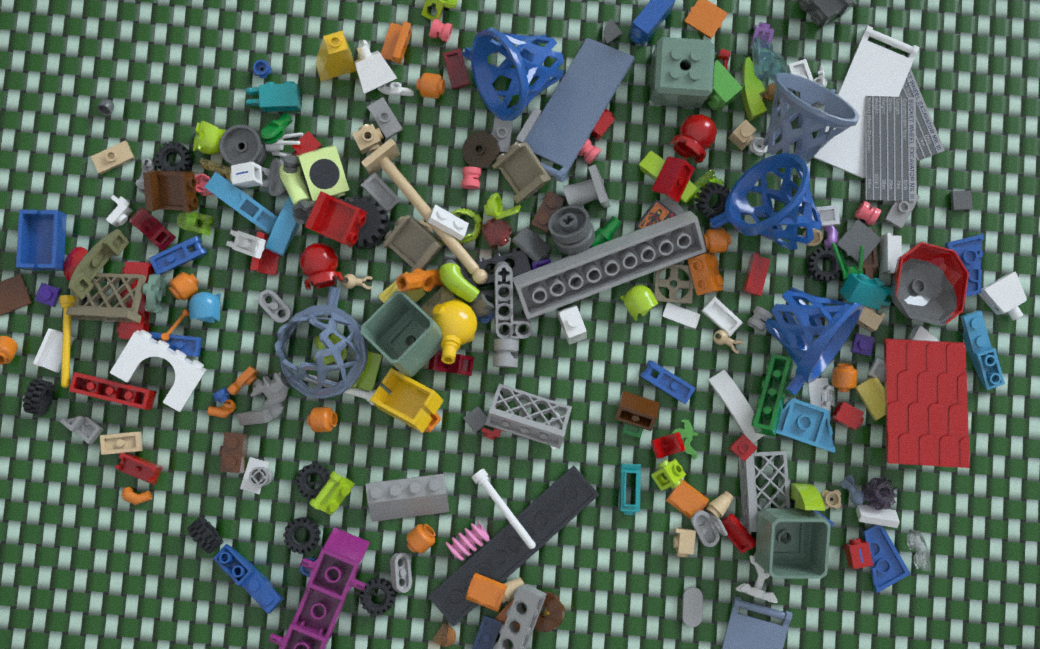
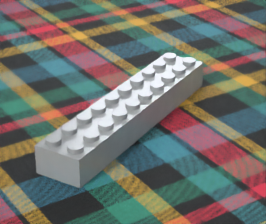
(609, 264)

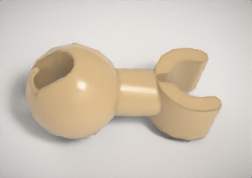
(353, 281)
(724, 339)

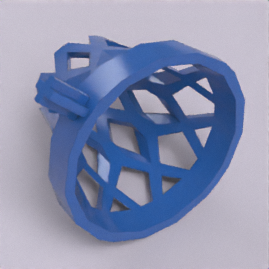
(486, 74)
(738, 204)
(810, 355)

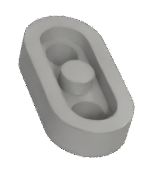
(275, 306)
(401, 572)

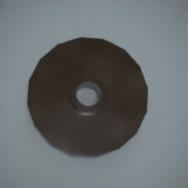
(489, 153)

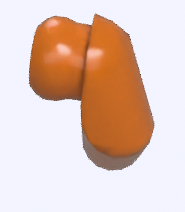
(224, 411)
(133, 498)

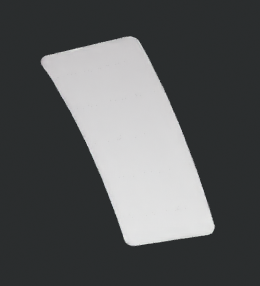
(681, 315)

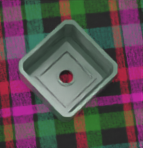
(678, 87)
(395, 325)
(805, 550)

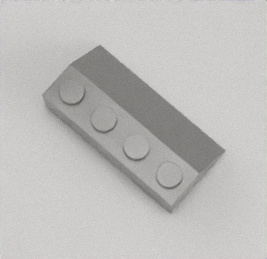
(407, 497)

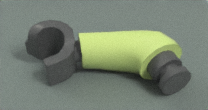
(296, 188)

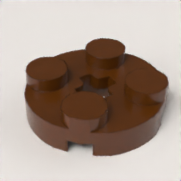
(556, 613)

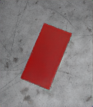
(738, 534)

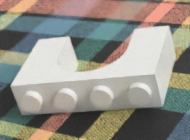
(142, 346)

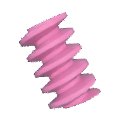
(468, 541)

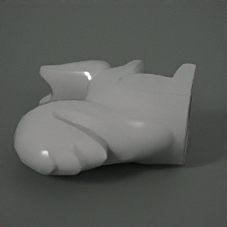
(274, 390)

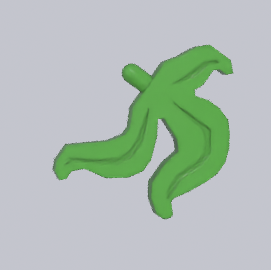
(688, 433)

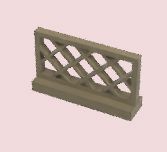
(110, 313)

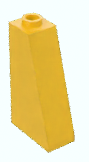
(334, 57)

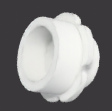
(758, 151)

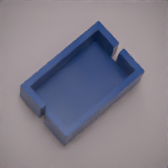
(41, 240)

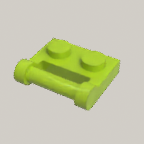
(332, 493)

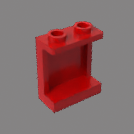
(336, 219)

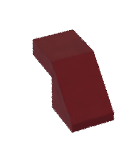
(152, 228)
(463, 364)

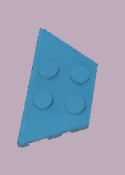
(806, 424)

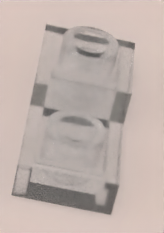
(916, 542)

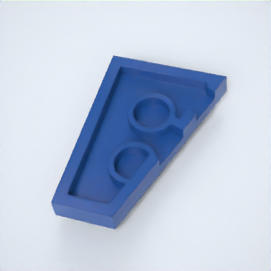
(970, 254)
(886, 560)

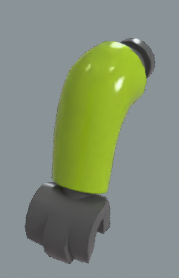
(453, 280)

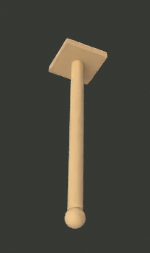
(381, 159)

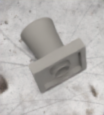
(588, 190)

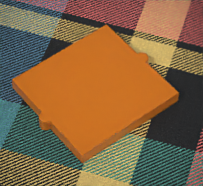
(705, 17)

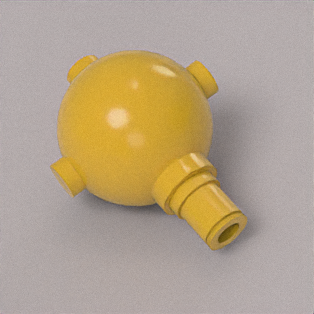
(457, 326)

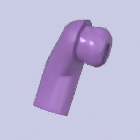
(832, 236)

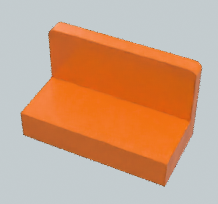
(396, 42)

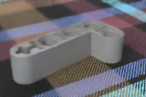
(507, 300)

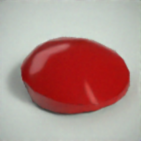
(72, 261)

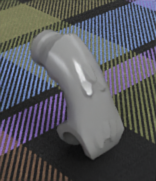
(147, 165)

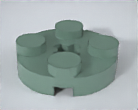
(154, 291)

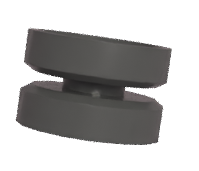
(236, 139)
(571, 229)

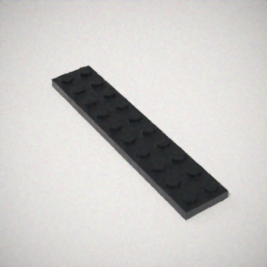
(507, 549)

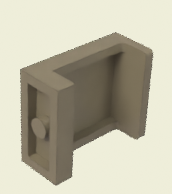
(522, 171)
(413, 242)

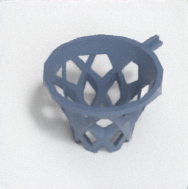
(836, 114)
(337, 316)

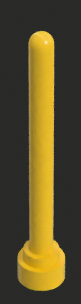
(65, 302)

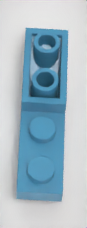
(241, 202)
(980, 351)

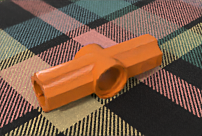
(419, 280)

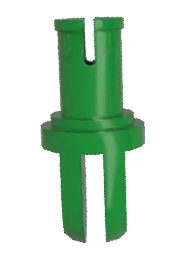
(275, 129)
(605, 234)

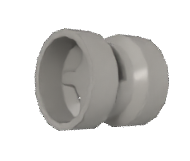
(759, 318)
(265, 476)

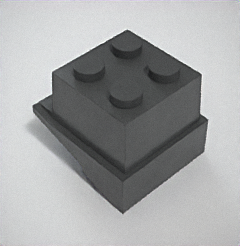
(825, 10)

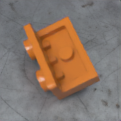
(705, 274)

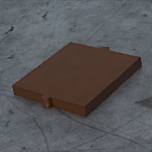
(13, 294)

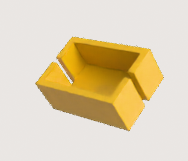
(408, 400)

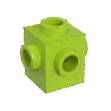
(668, 474)

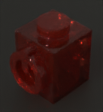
(496, 232)

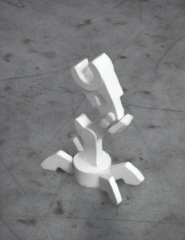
(757, 590)

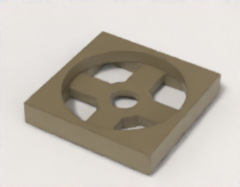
(687, 299)

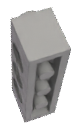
(520, 638)

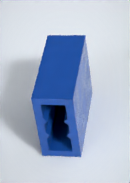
(650, 20)

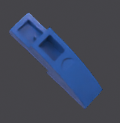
(248, 577)

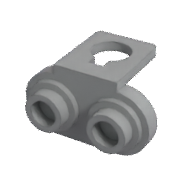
(273, 180)
(707, 527)

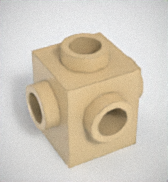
(362, 138)

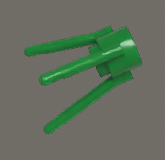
(846, 270)

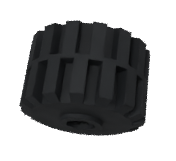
(375, 224)

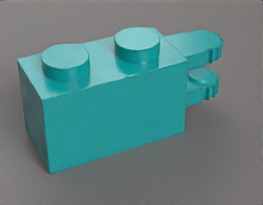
(276, 97)
(866, 291)

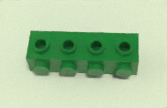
(773, 395)

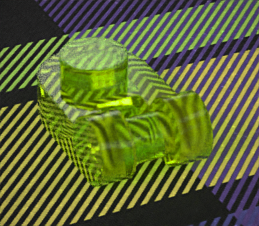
(701, 181)
(189, 222)

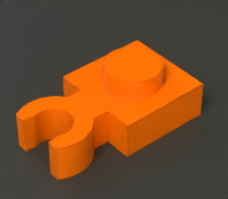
(246, 378)

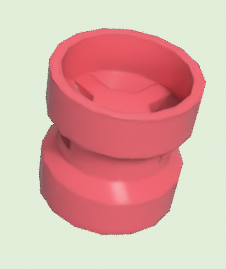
(440, 30)
(589, 152)
(471, 178)
(202, 180)
(867, 213)

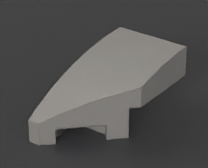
(84, 427)

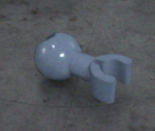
(857, 497)

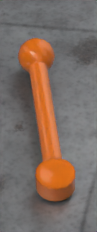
(165, 336)

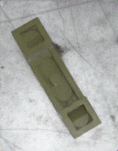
(94, 260)

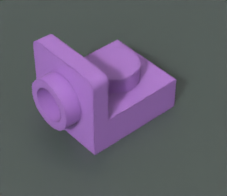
(763, 31)

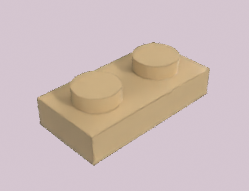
(121, 443)

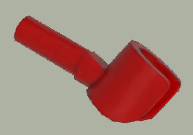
(724, 55)

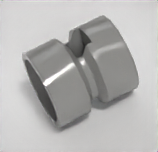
(505, 353)

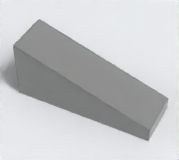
(255, 416)

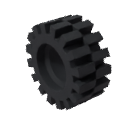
(170, 148)
(706, 194)
(814, 269)
(38, 397)
(302, 477)
(205, 535)
(290, 538)
(372, 607)

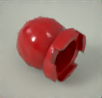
(695, 137)
(320, 265)

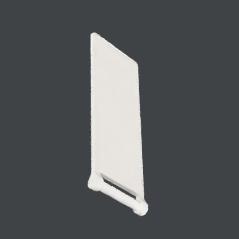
(871, 73)

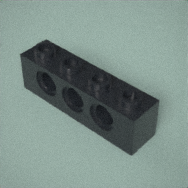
(516, 255)

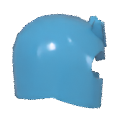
(205, 307)

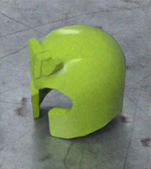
(207, 138)
(639, 300)

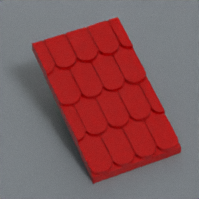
(926, 403)

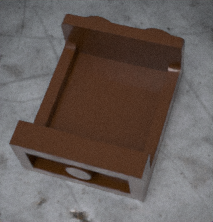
(170, 190)

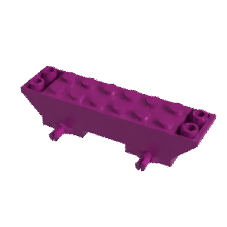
(326, 592)

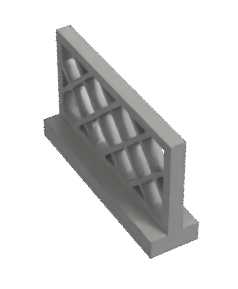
(525, 425)
(748, 486)

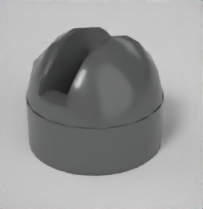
(105, 107)

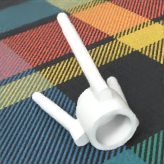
(279, 145)

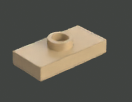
(112, 157)

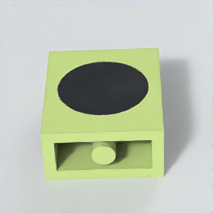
(323, 172)

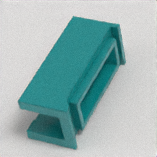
(629, 509)

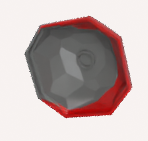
(930, 284)

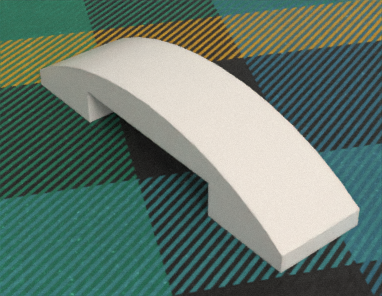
(736, 403)

